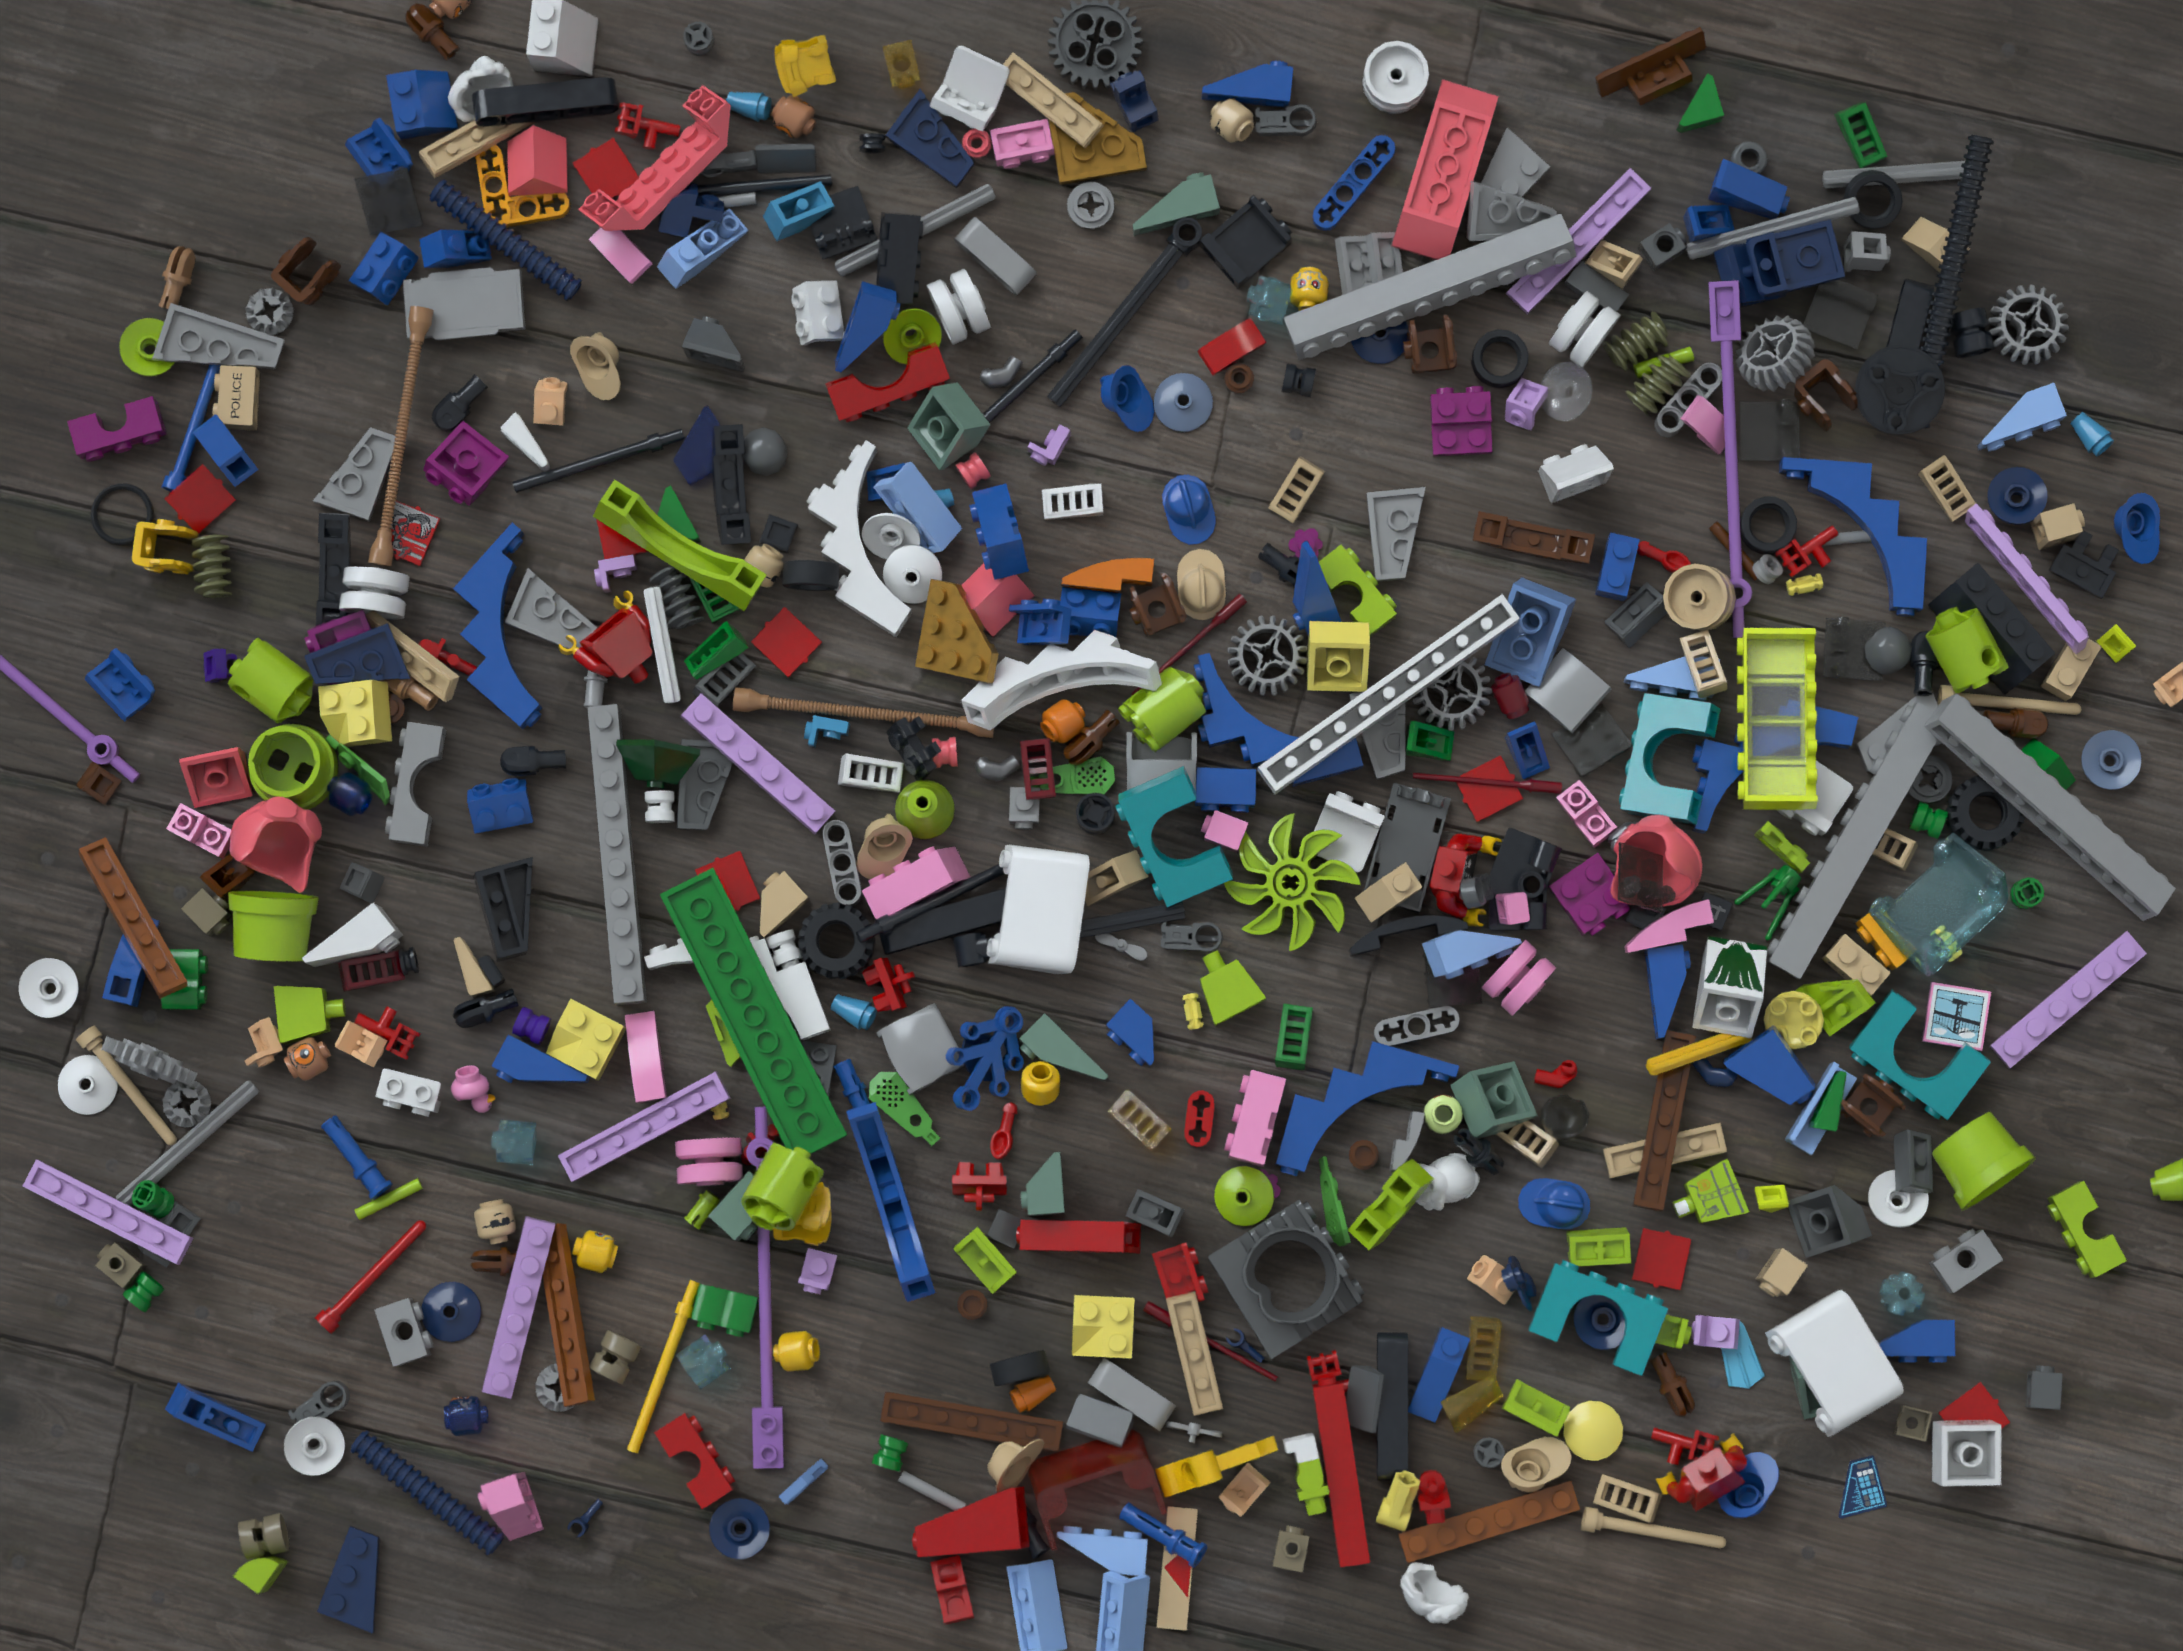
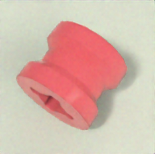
(973, 470)
(948, 752)

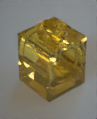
(895, 53)

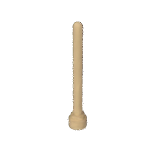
(2010, 702)
(92, 1041)
(1594, 1520)

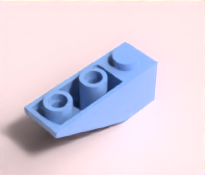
(700, 249)
(2033, 411)
(1669, 678)
(1463, 948)
(1115, 1553)

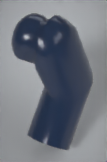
(1715, 1076)

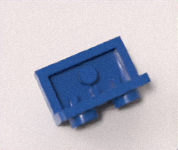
(378, 149)
(384, 268)
(1091, 610)
(1042, 622)
(121, 684)
(499, 805)

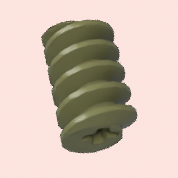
(1636, 341)
(1657, 384)
(211, 566)

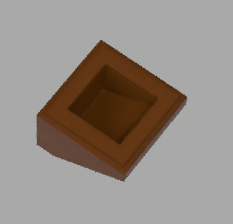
(98, 783)

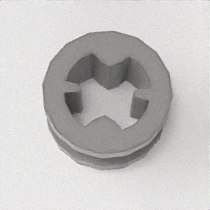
(1767, 569)

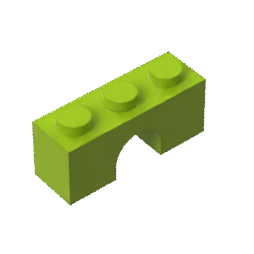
(1342, 569)
(1390, 1207)
(2070, 1208)

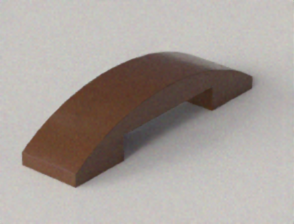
(1533, 539)

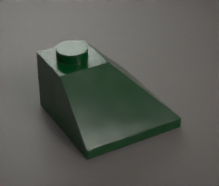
(657, 760)

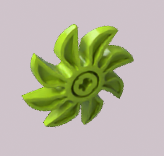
(1295, 898)

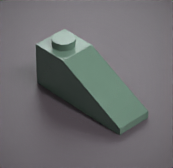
(1190, 199)
(1053, 1046)

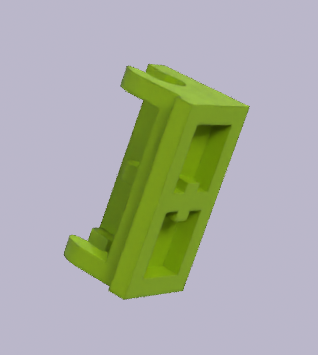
(1599, 1246)
(985, 1260)
(1536, 1408)

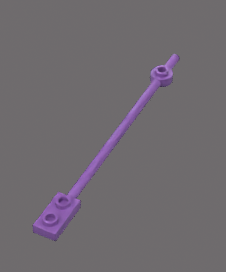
(1725, 328)
(111, 754)
(766, 1420)

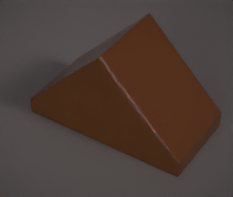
(227, 876)

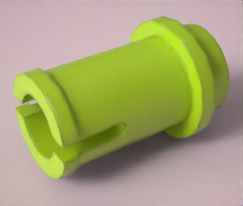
(702, 1208)

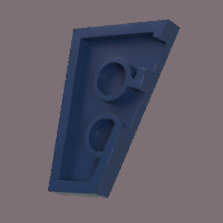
(929, 141)
(359, 658)
(352, 1585)

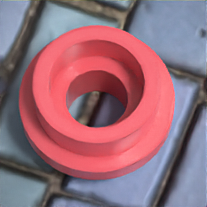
(977, 134)

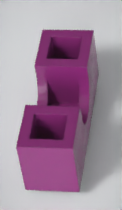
(142, 425)

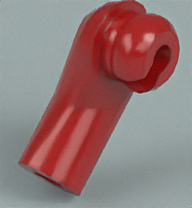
(1559, 1077)

